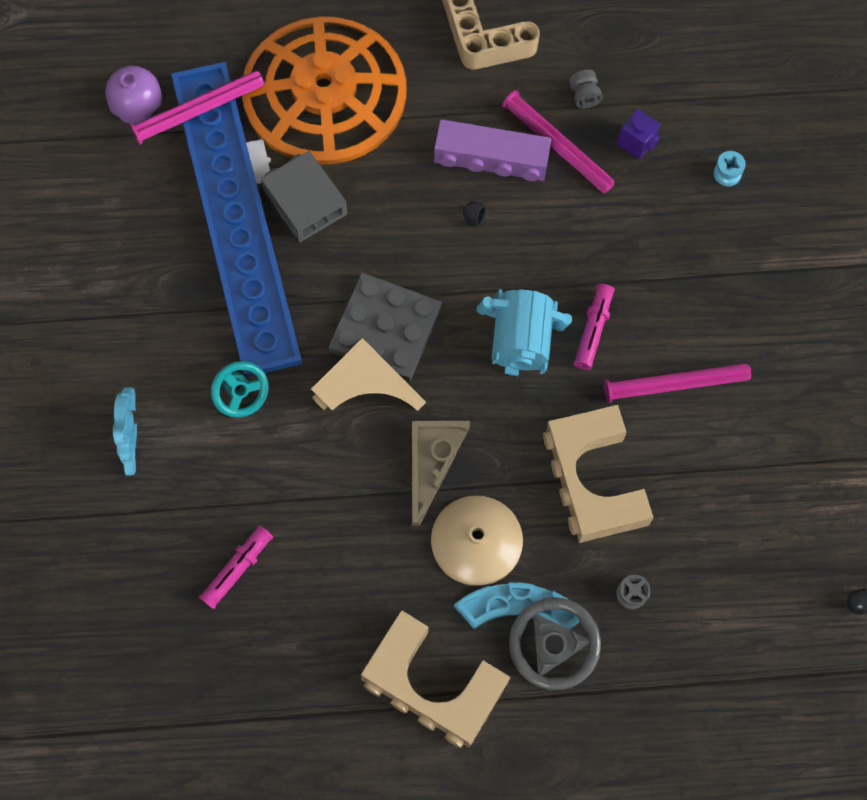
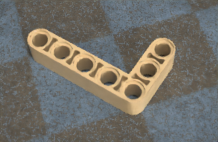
(486, 41)

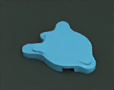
(125, 430)

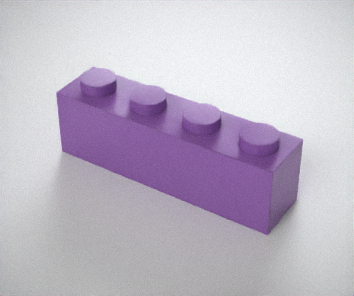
(492, 150)

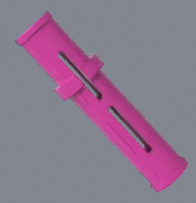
(586, 354)
(216, 589)

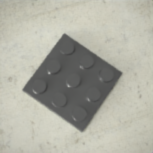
(390, 321)

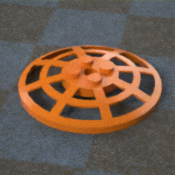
(328, 99)

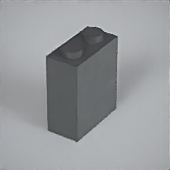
(304, 195)

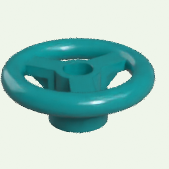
(231, 381)

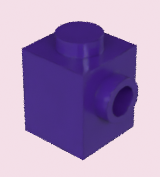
(639, 134)

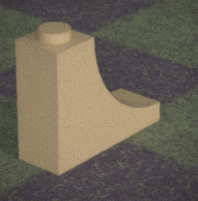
(362, 373)

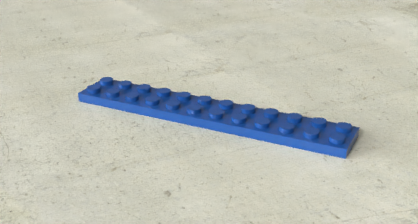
(237, 226)

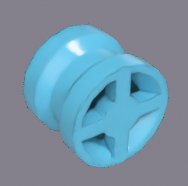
(729, 175)

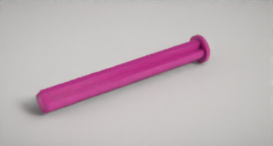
(196, 106)
(559, 142)
(676, 381)

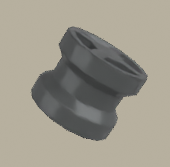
(637, 587)

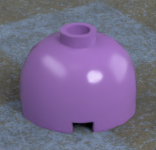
(133, 94)

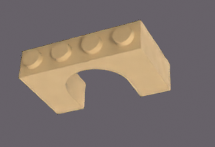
(592, 514)
(459, 717)

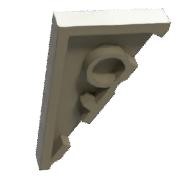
(432, 455)

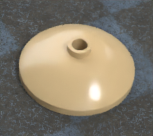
(471, 559)

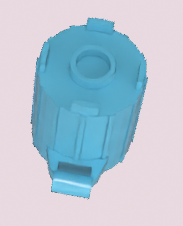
(522, 328)

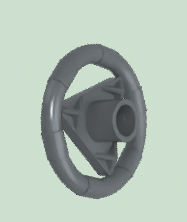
(555, 643)

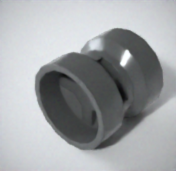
(585, 87)

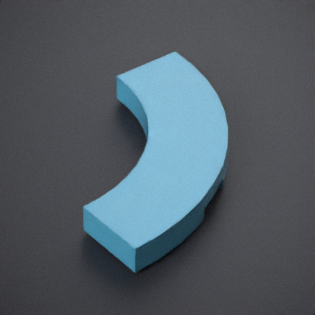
(509, 600)

